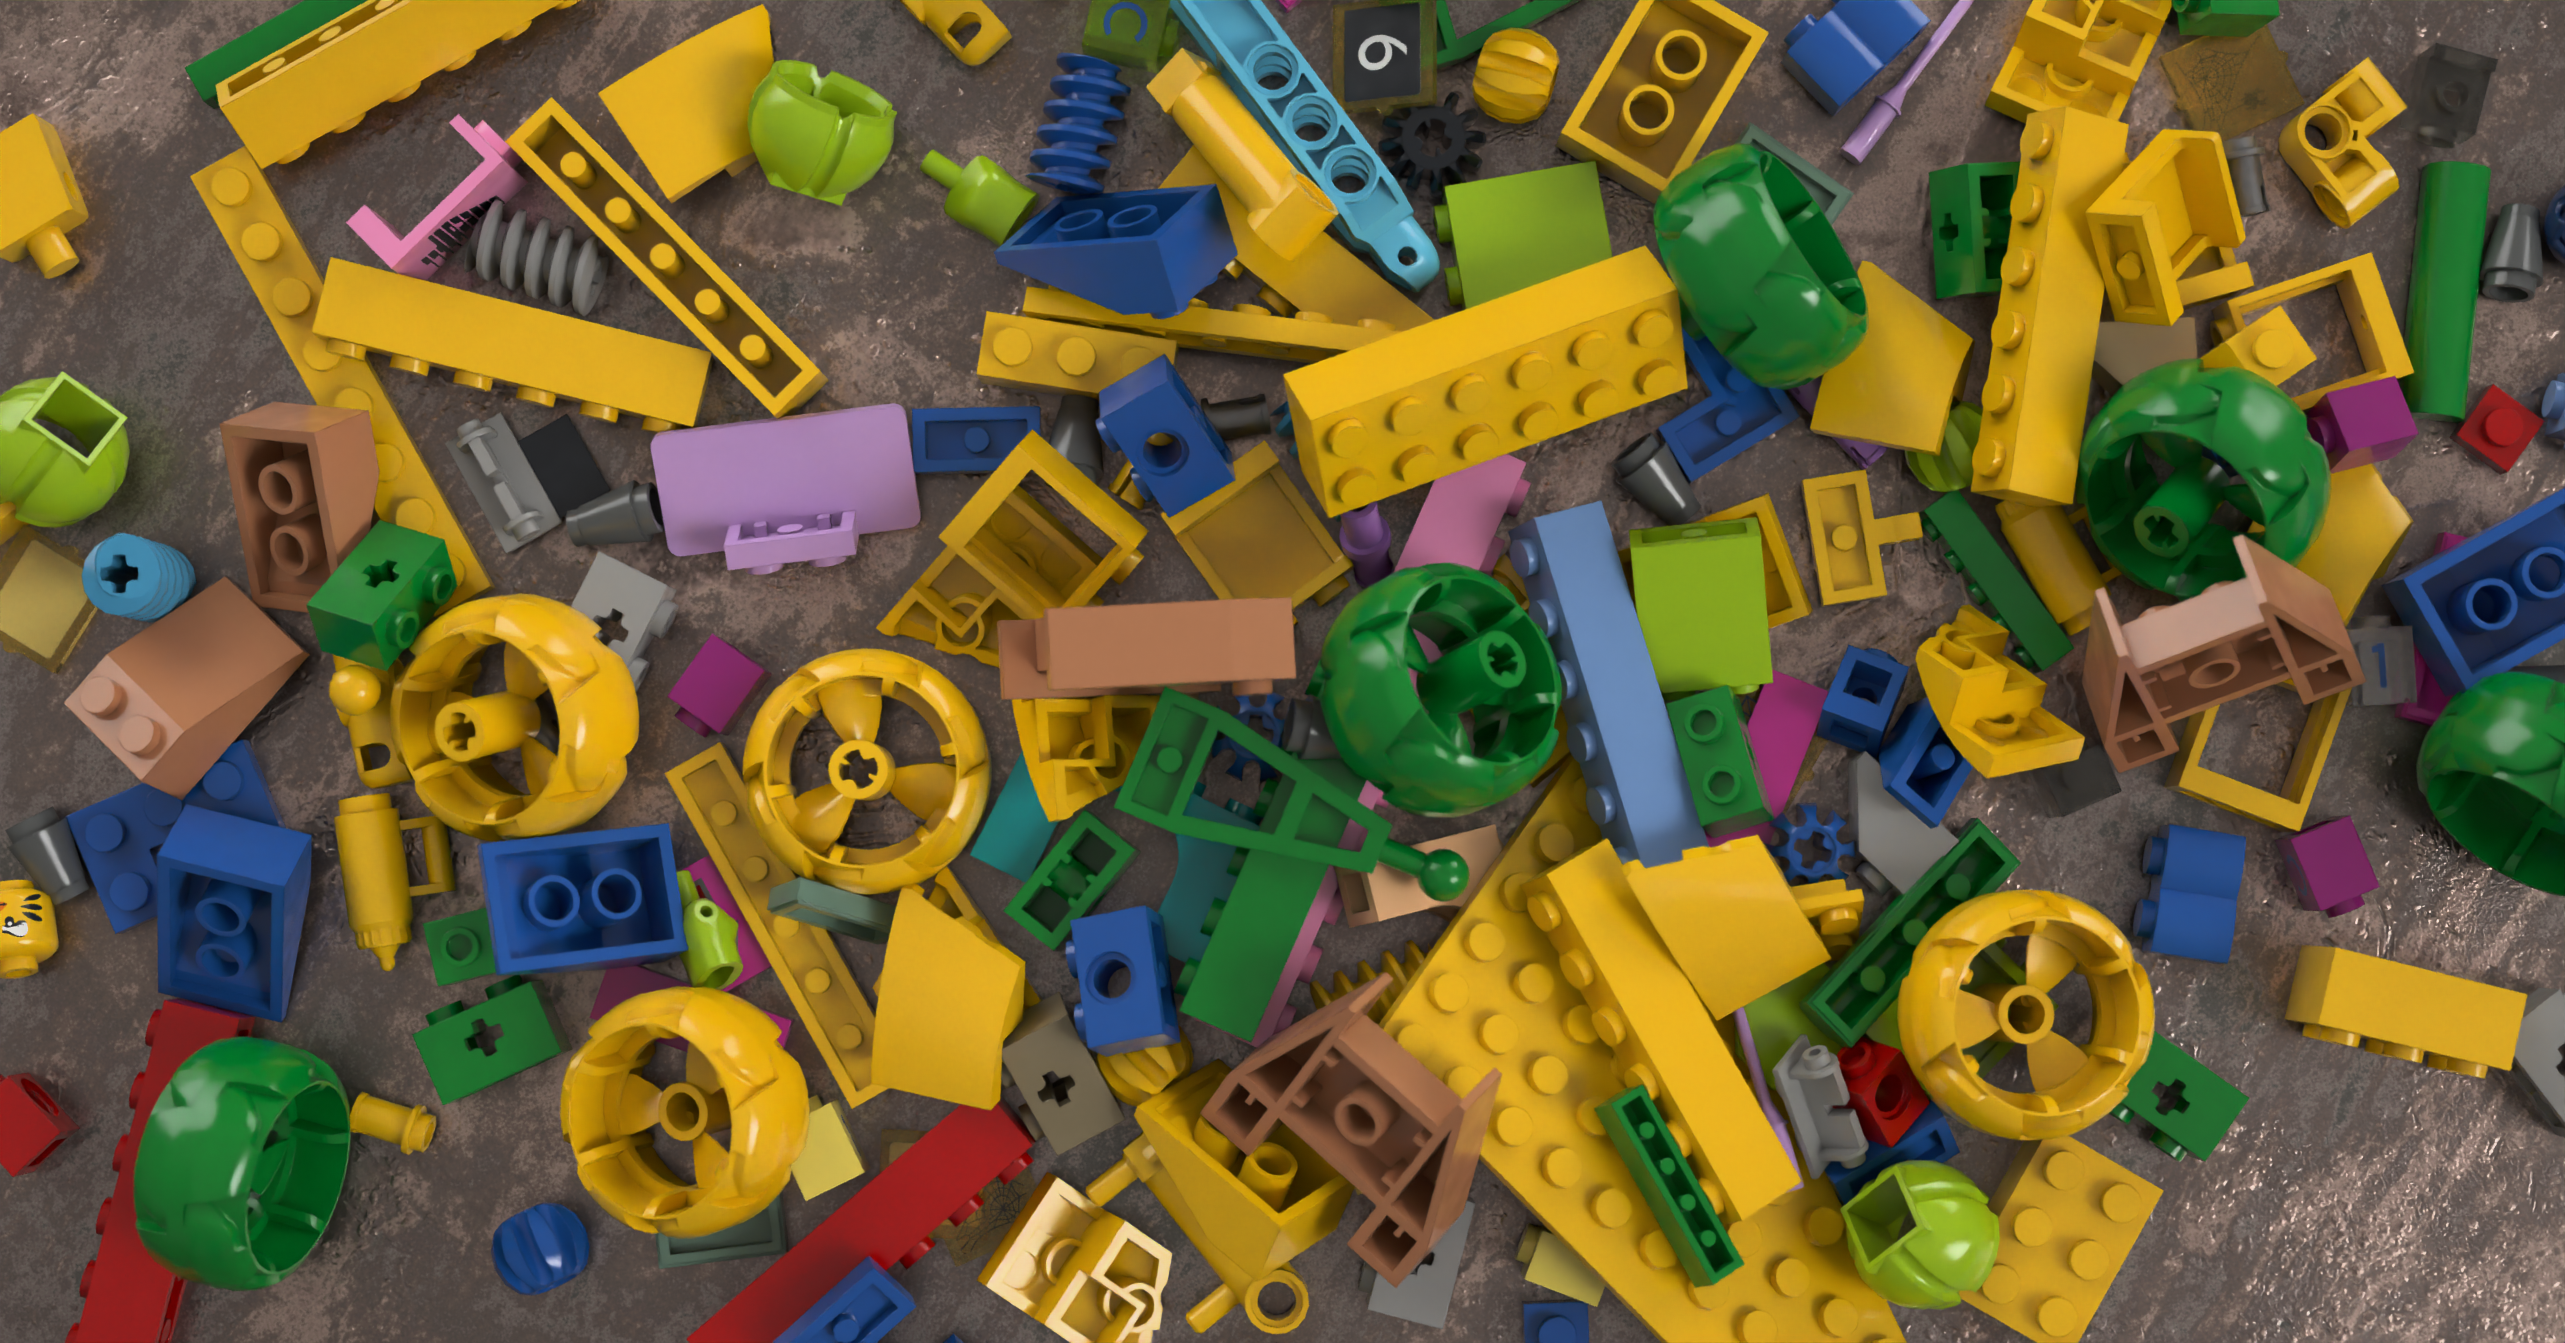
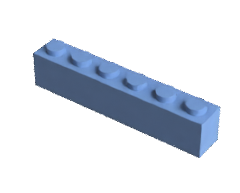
(1608, 685)

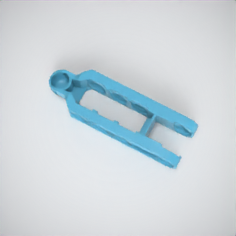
(1249, 45)

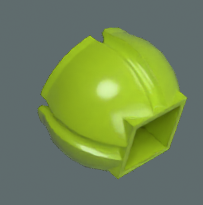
(818, 131)
(45, 475)
(1938, 1258)

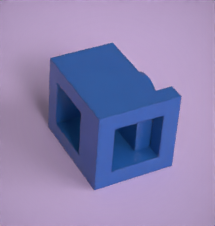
(1855, 721)

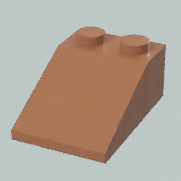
(299, 495)
(187, 686)

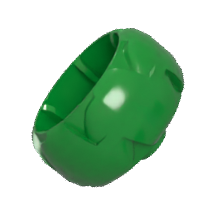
(1759, 268)
(2163, 531)
(1489, 663)
(2499, 776)
(242, 1163)

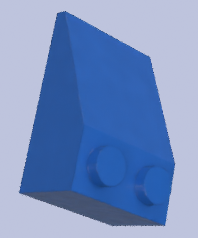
(1127, 247)
(2488, 597)
(583, 901)
(231, 911)

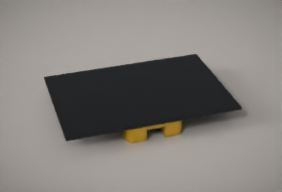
(563, 465)

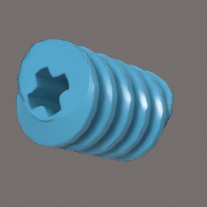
(137, 577)

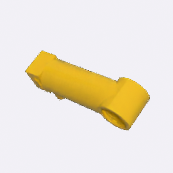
(1281, 201)
(1238, 1287)

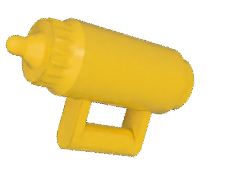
(2055, 560)
(377, 871)

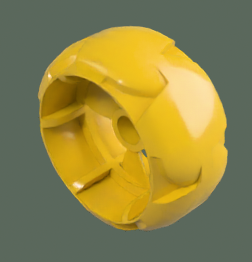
(849, 693)
(450, 734)
(733, 1080)
(2070, 1081)

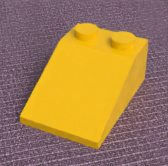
(1249, 1207)

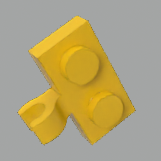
(1848, 537)

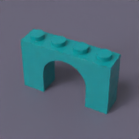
(1021, 834)

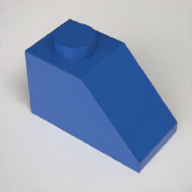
(1922, 764)

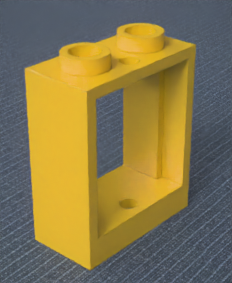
(2364, 306)
(1008, 571)
(2277, 812)

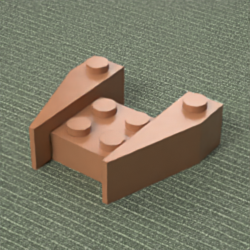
(1147, 648)
(2212, 652)
(1370, 1117)

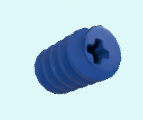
(1078, 124)

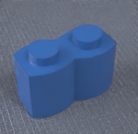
(1850, 46)
(2191, 893)

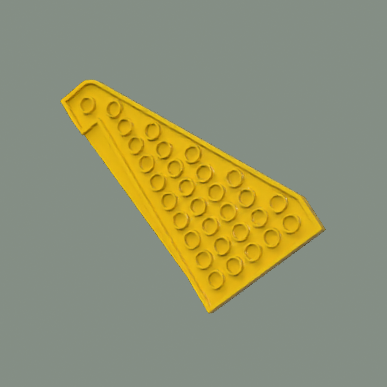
(1501, 1001)

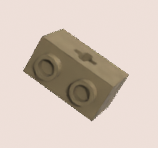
(1072, 1106)

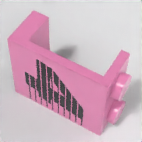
(455, 217)

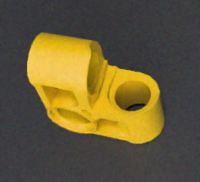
(2349, 174)

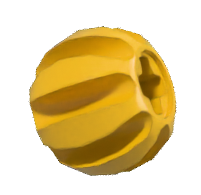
(1515, 75)
(1146, 1072)

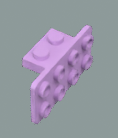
(786, 486)

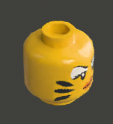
(26, 928)

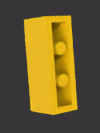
(1062, 356)

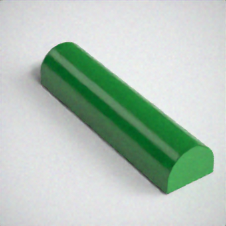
(2445, 288)
(1872, 969)

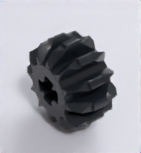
(1454, 140)

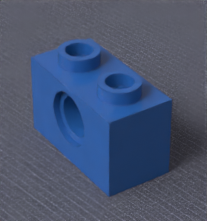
(1157, 402)
(1147, 1010)

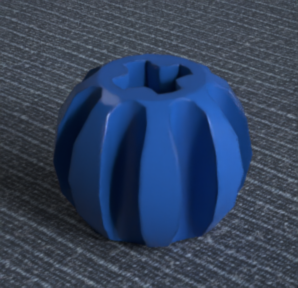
(1269, 723)
(1824, 840)
(540, 1249)

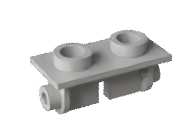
(503, 481)
(1809, 1086)

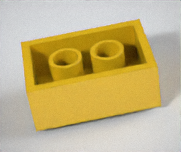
(1660, 91)
(2405, 1011)
(2062, 1237)

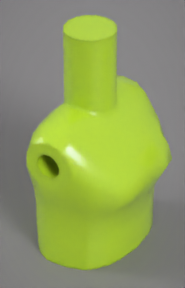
(982, 196)
(710, 937)

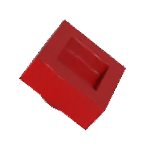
(2497, 429)

